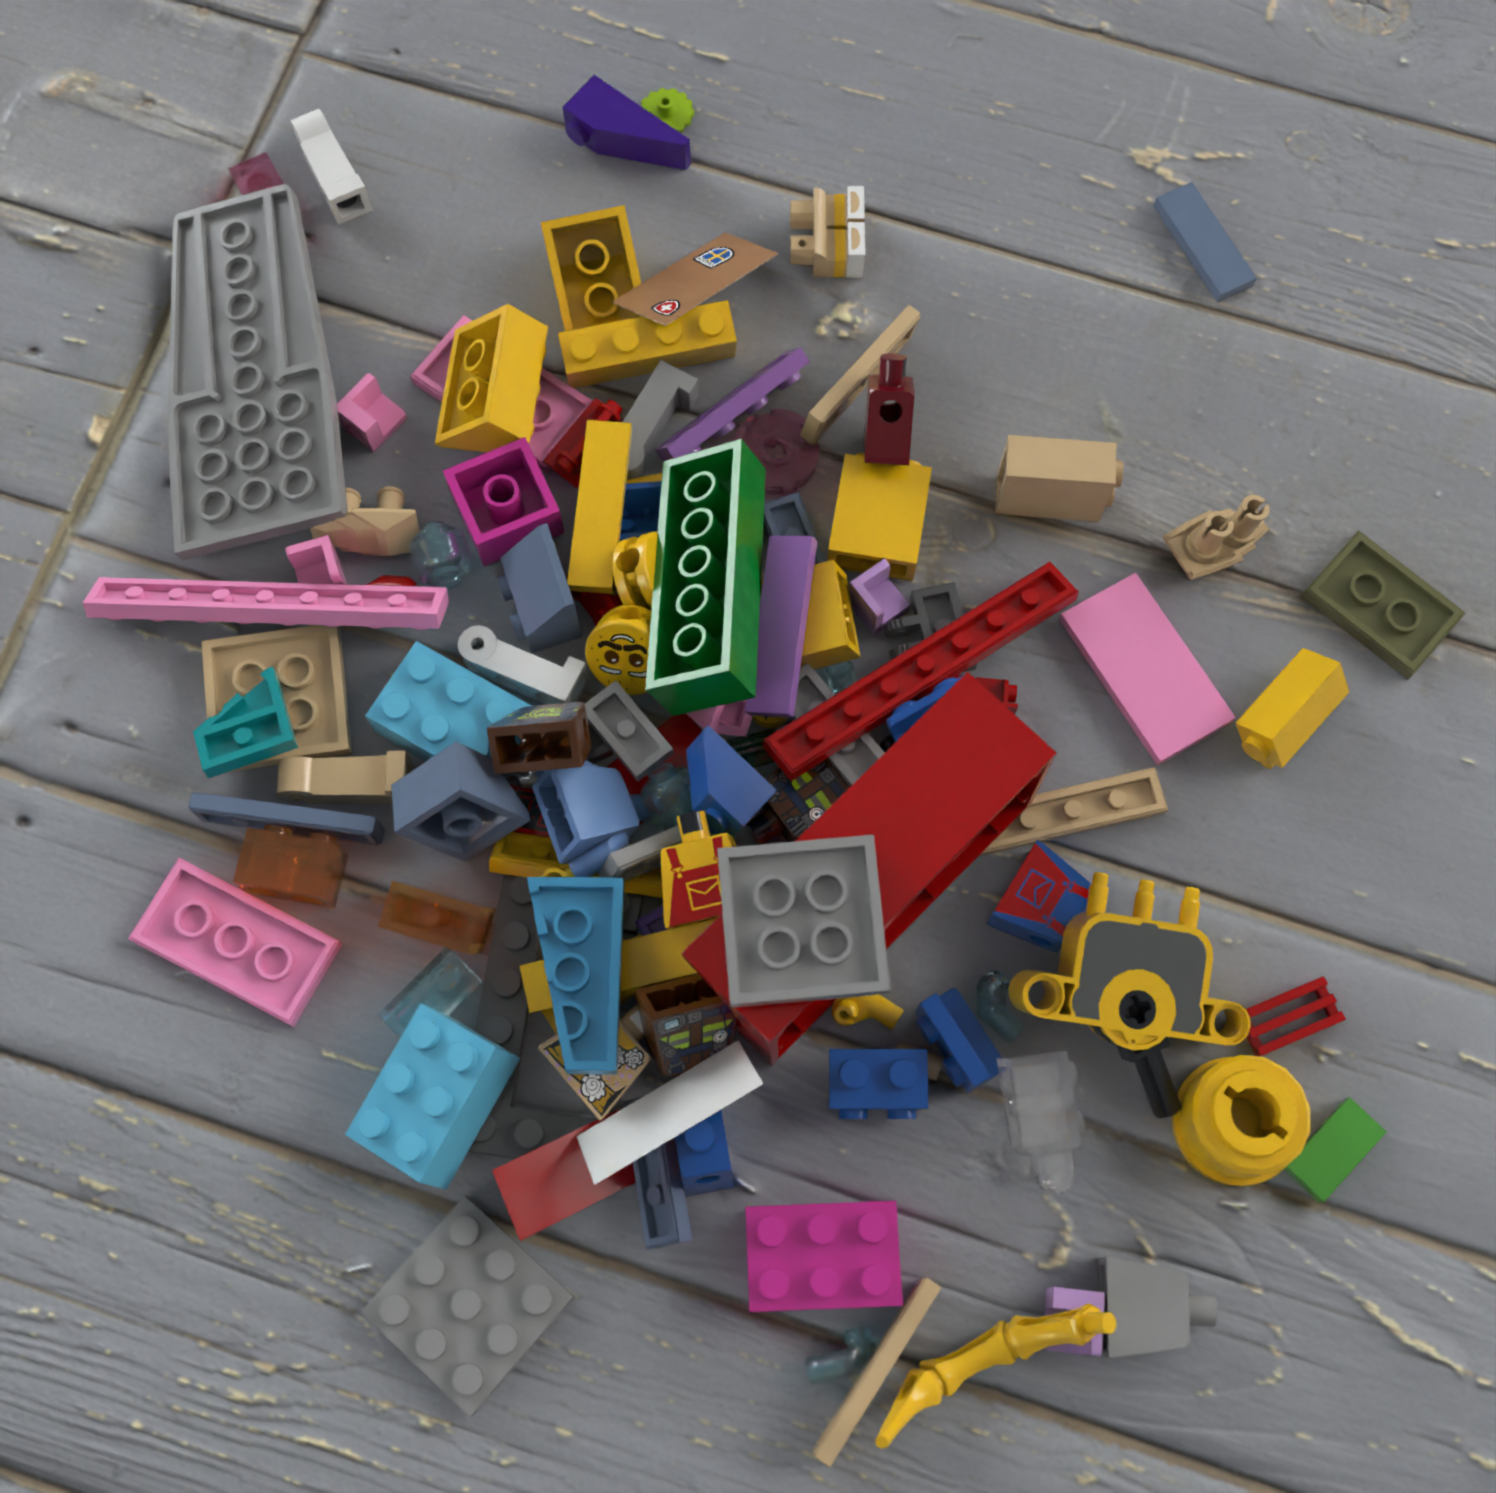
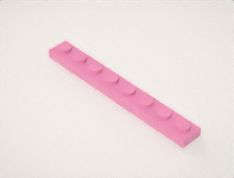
(267, 603)

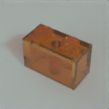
(291, 866)
(436, 917)

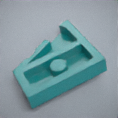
(246, 729)

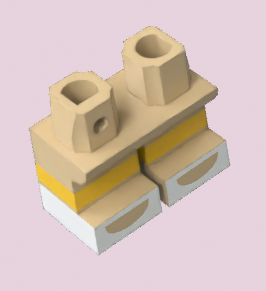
(837, 233)

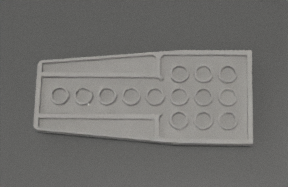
(248, 379)

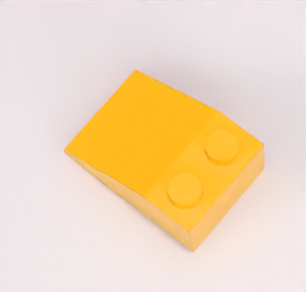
(591, 266)

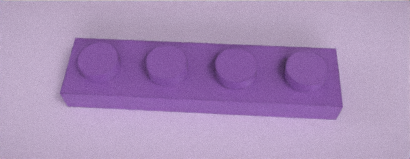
(747, 397)

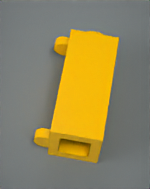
(1292, 708)

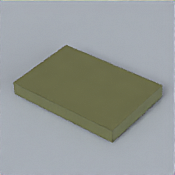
(1383, 604)

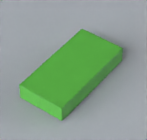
(1335, 1149)

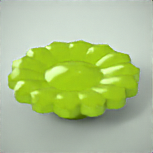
(670, 107)

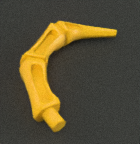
(995, 1347)

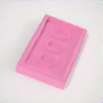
(555, 407)
(1147, 668)
(236, 942)

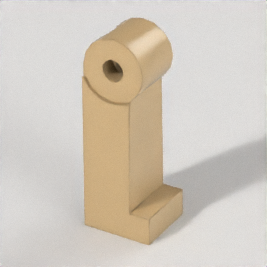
(342, 778)

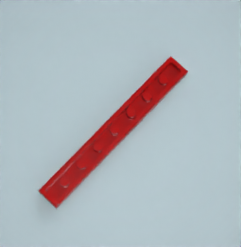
(919, 670)

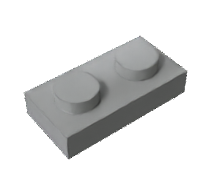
(627, 731)

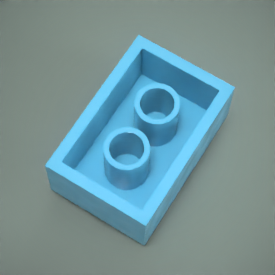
(438, 703)
(432, 1097)

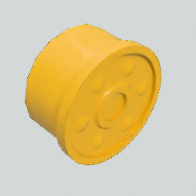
(1241, 1119)

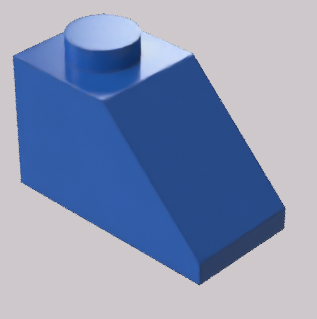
(724, 784)

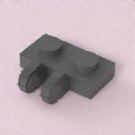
(933, 610)

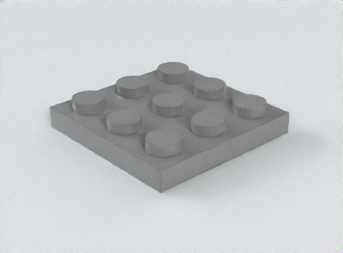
(803, 921)
(467, 1305)

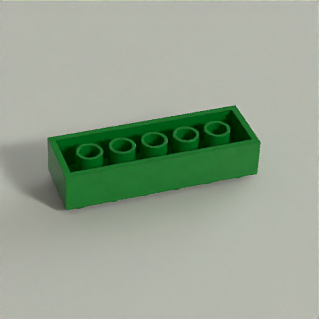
(707, 580)

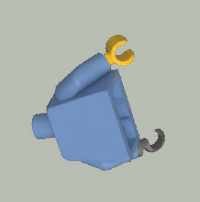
(584, 814)

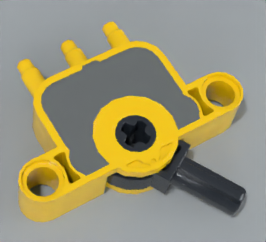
(1140, 959)

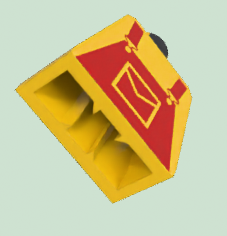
(692, 873)

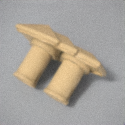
(373, 530)
(1218, 537)

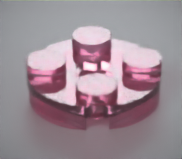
(782, 428)

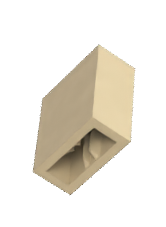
(1057, 478)

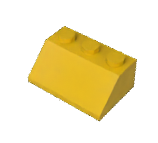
(492, 381)

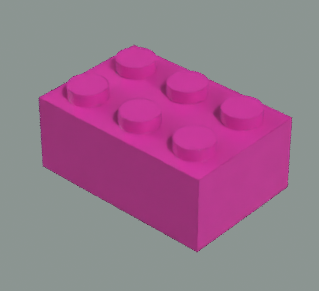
(823, 1256)

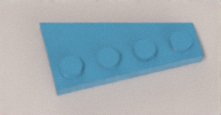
(582, 957)

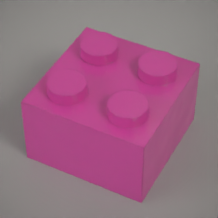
(502, 499)

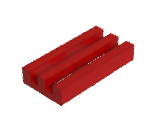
(1325, 1001)

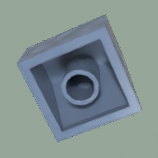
(539, 592)
(456, 803)

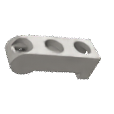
(654, 408)

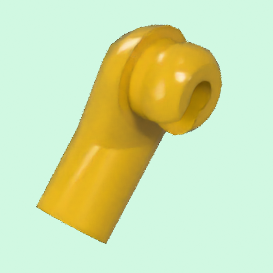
(856, 1009)

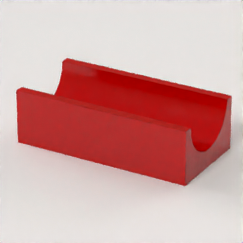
(931, 812)

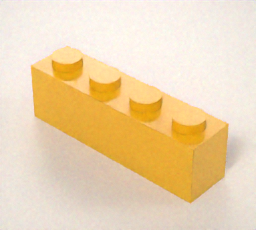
(638, 344)

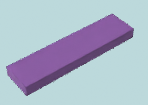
(782, 624)

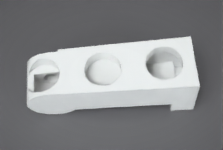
(330, 166)
(521, 669)

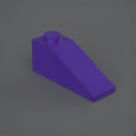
(621, 128)

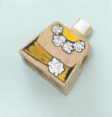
(603, 1091)

